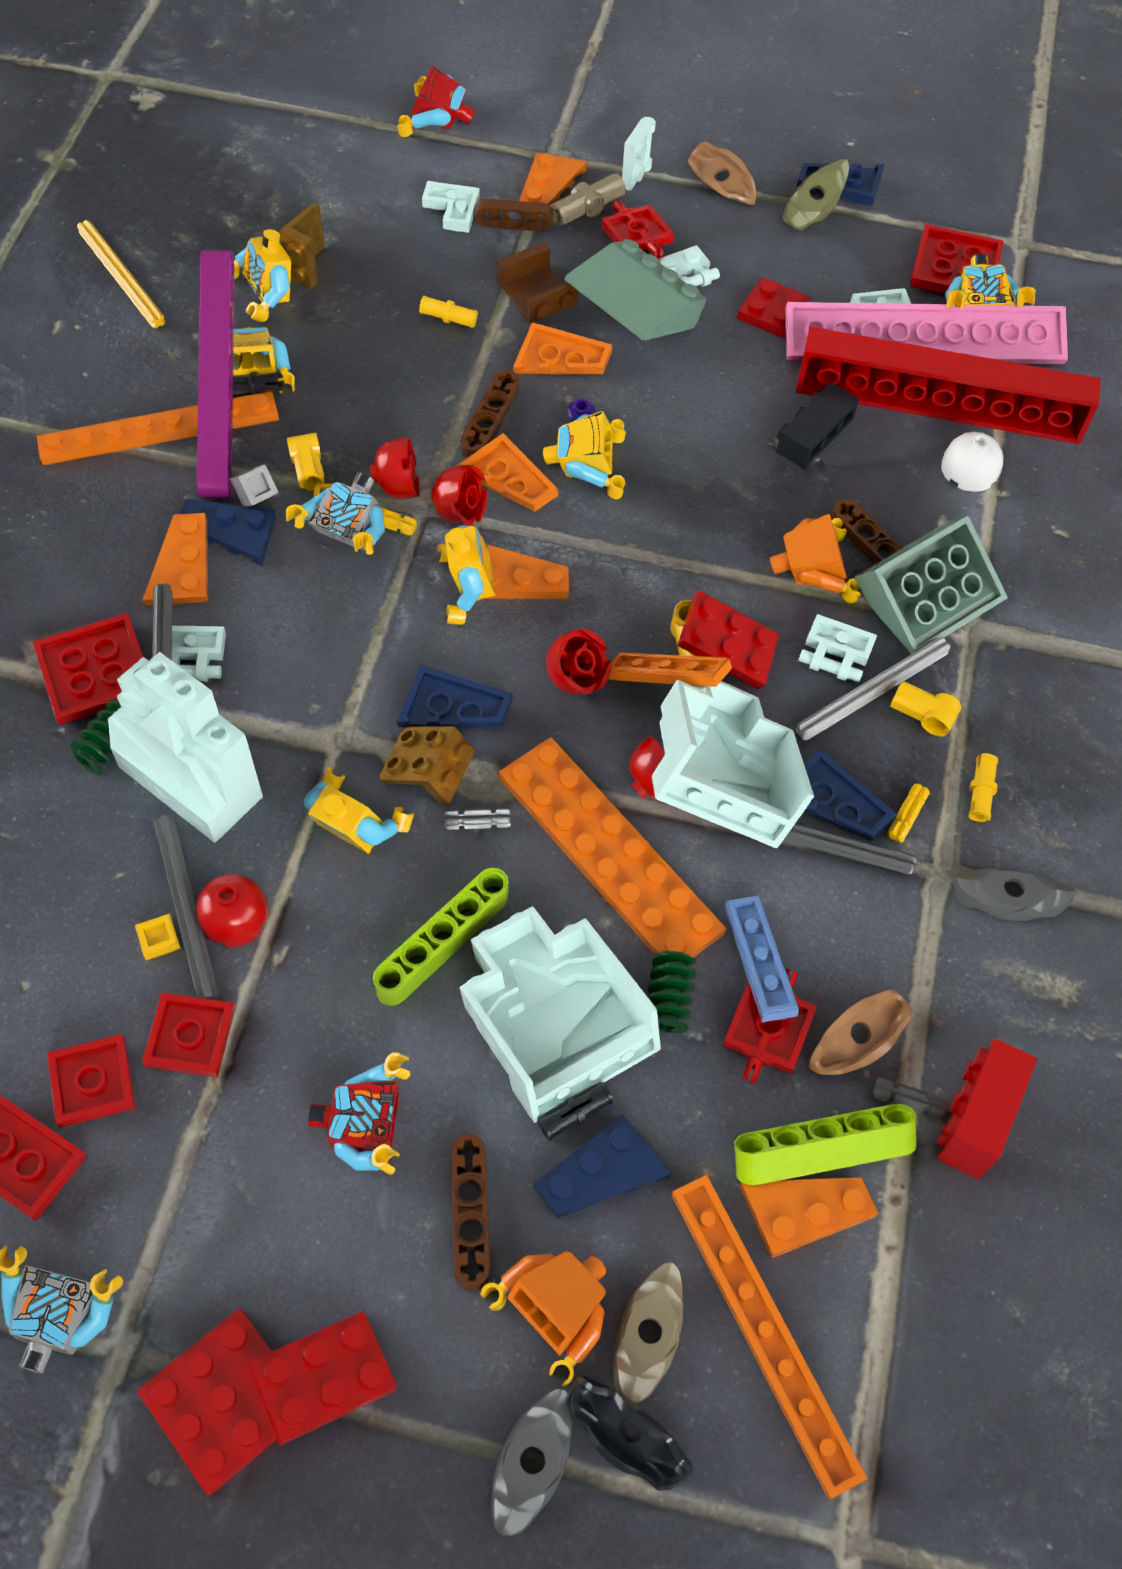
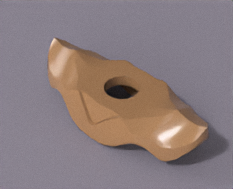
(709, 161)
(883, 1016)

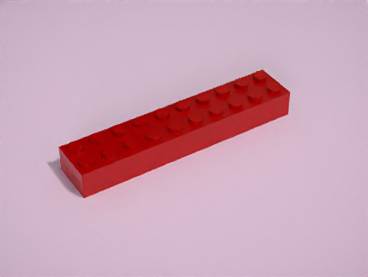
(950, 385)

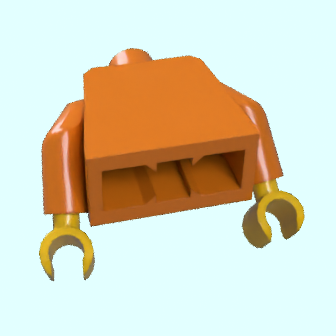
(816, 557)
(558, 1300)

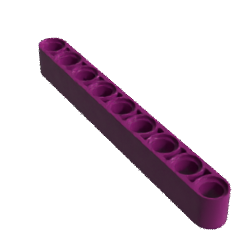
(215, 374)

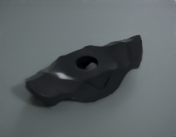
(652, 1456)

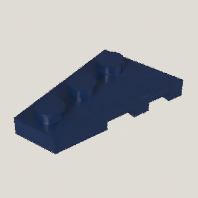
(860, 184)
(236, 527)
(449, 700)
(844, 799)
(603, 1167)

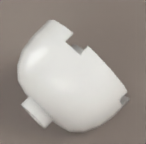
(973, 461)

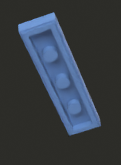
(761, 959)

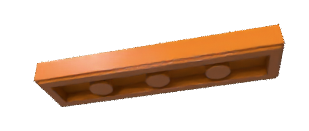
(669, 668)

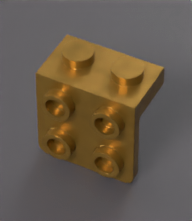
(302, 241)
(431, 759)

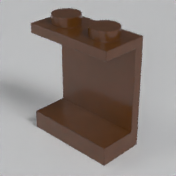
(534, 284)

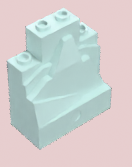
(182, 747)
(730, 762)
(557, 1009)

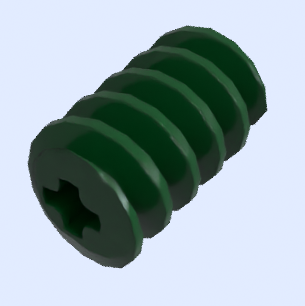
(95, 742)
(667, 989)

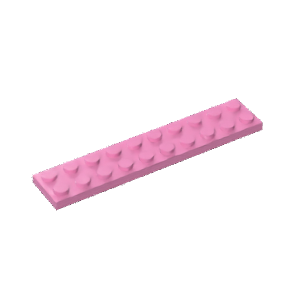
(985, 331)

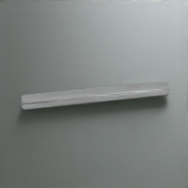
(872, 689)

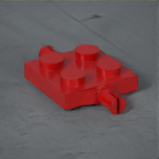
(639, 225)
(770, 1042)

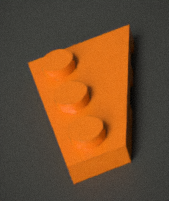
(550, 177)
(560, 352)
(512, 474)
(183, 561)
(526, 576)
(806, 1210)

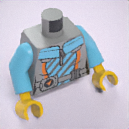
(344, 514)
(52, 1308)

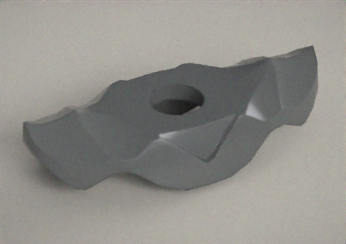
(985, 891)
(520, 1495)

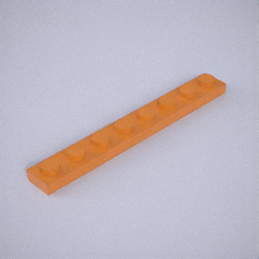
(146, 430)
(769, 1339)

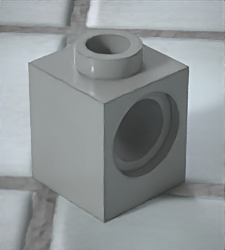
(254, 485)

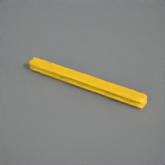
(121, 274)

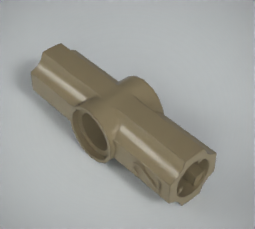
(587, 199)

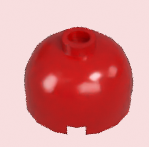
(396, 469)
(460, 495)
(578, 662)
(643, 764)
(232, 910)

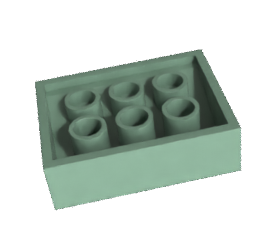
(638, 291)
(933, 585)

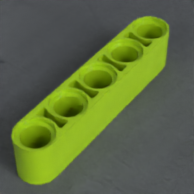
(439, 951)
(825, 1144)

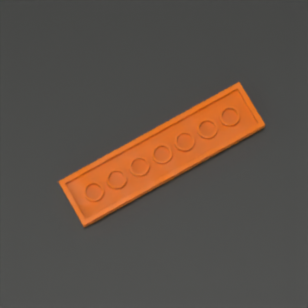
(610, 852)

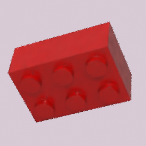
(985, 1108)

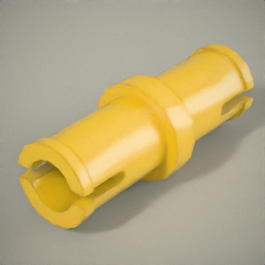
(448, 311)
(983, 787)

